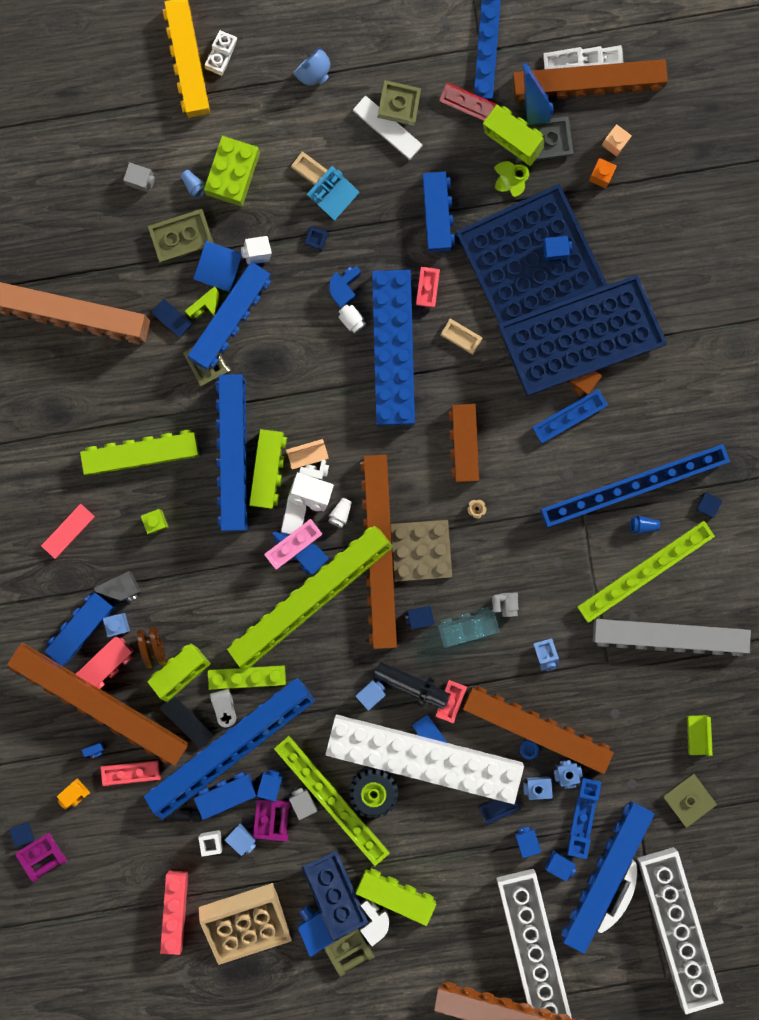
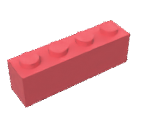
(106, 662)
(174, 912)

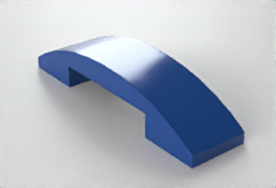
(583, 818)

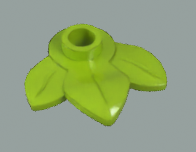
(509, 180)

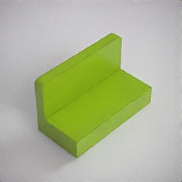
(699, 735)

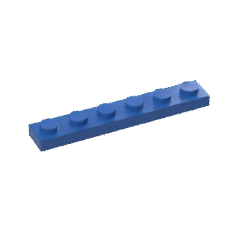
(487, 48)

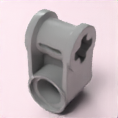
(222, 704)

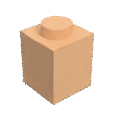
(616, 140)

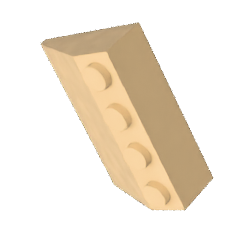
(244, 924)

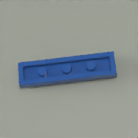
(569, 416)

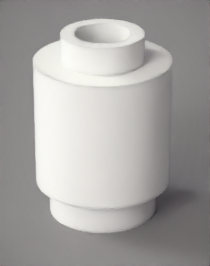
(351, 318)

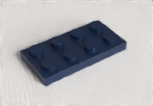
(334, 895)

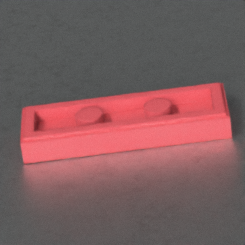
(68, 531)
(130, 773)

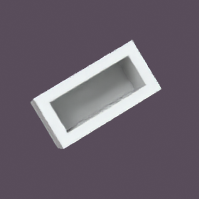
(310, 492)

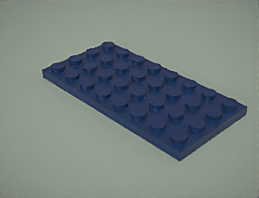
(581, 335)

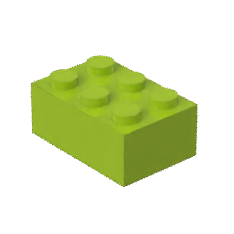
(514, 134)
(232, 171)

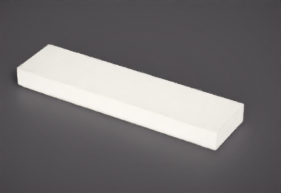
(389, 130)

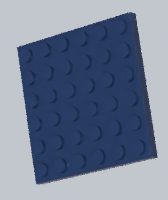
(510, 258)

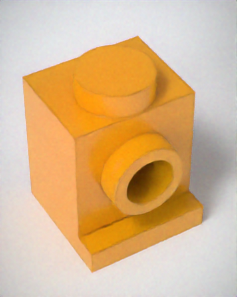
(72, 794)

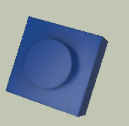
(94, 750)

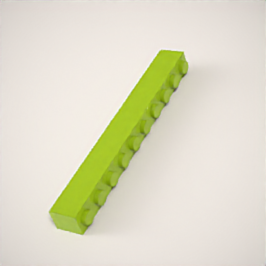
(310, 597)

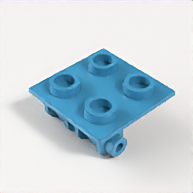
(333, 193)

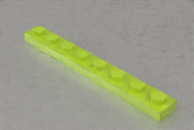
(645, 571)
(332, 800)

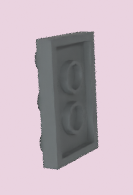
(556, 139)

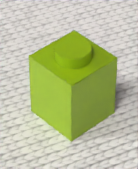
(154, 521)

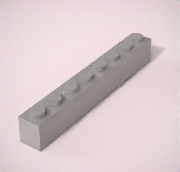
(671, 636)

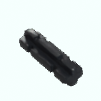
(184, 816)

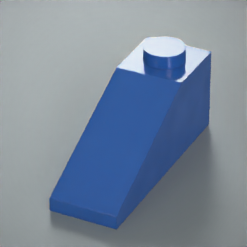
(536, 100)

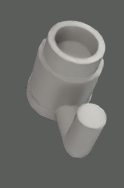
(506, 603)

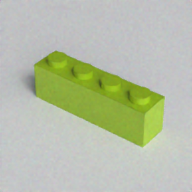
(266, 469)
(396, 897)

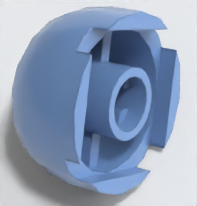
(314, 68)

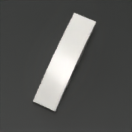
(583, 57)

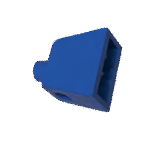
(314, 931)

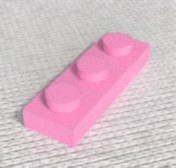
(293, 544)

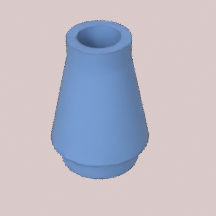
(193, 184)

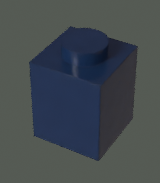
(419, 617)

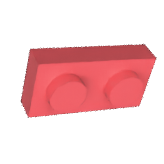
(427, 287)
(457, 693)

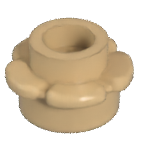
(473, 504)

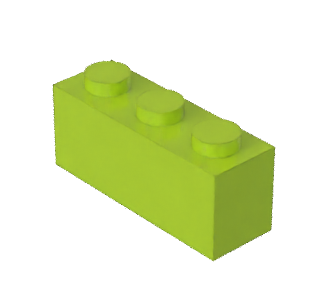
(178, 672)

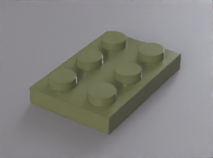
(180, 235)

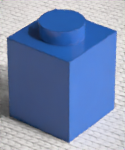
(557, 248)
(269, 785)
(527, 841)
(560, 866)

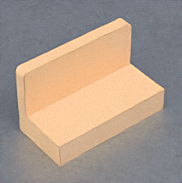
(307, 454)

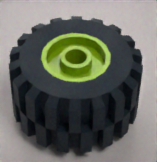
(373, 792)

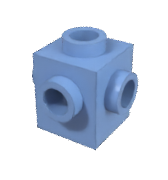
(564, 767)

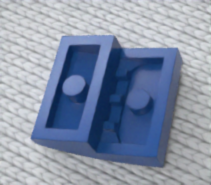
(217, 266)

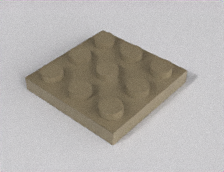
(421, 550)

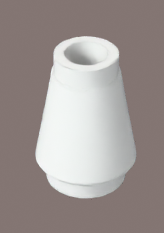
(340, 513)

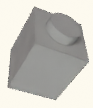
(139, 177)
(302, 803)

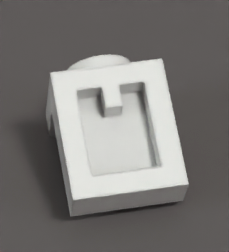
(311, 471)

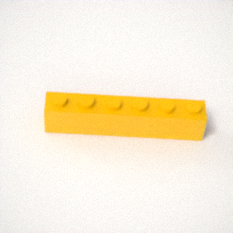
(187, 58)

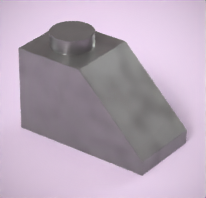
(121, 588)

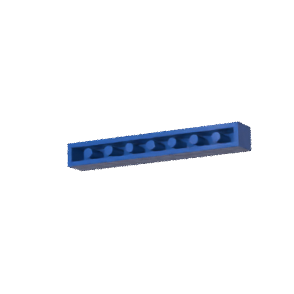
(607, 877)

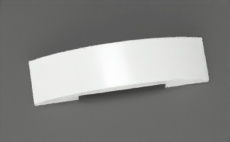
(623, 901)

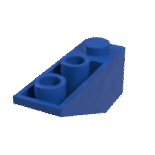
(311, 557)

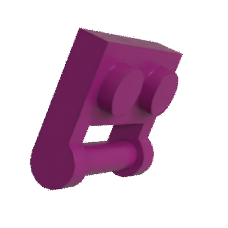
(266, 817)
(36, 852)

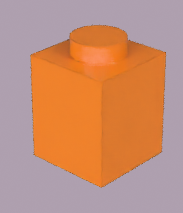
(602, 173)

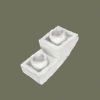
(221, 53)
(293, 517)

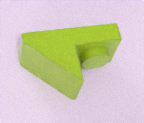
(209, 301)

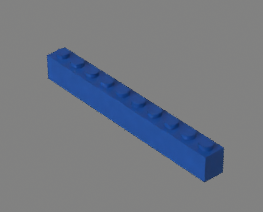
(634, 485)
(229, 748)

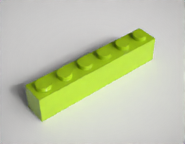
(139, 454)

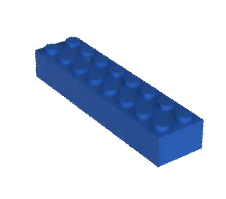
(393, 348)
(233, 452)

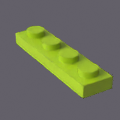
(247, 678)

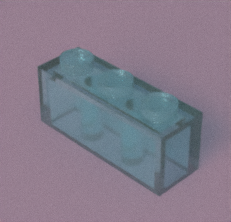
(468, 627)

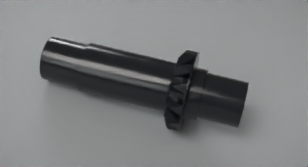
(422, 690)

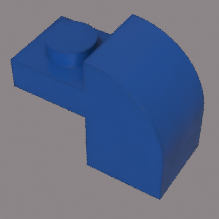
(339, 288)

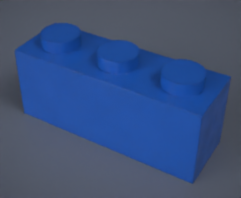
(225, 795)

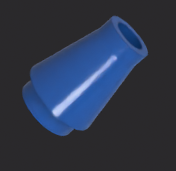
(644, 525)

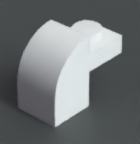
(377, 924)

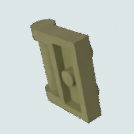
(206, 377)
(346, 946)

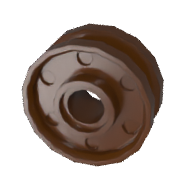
(151, 647)

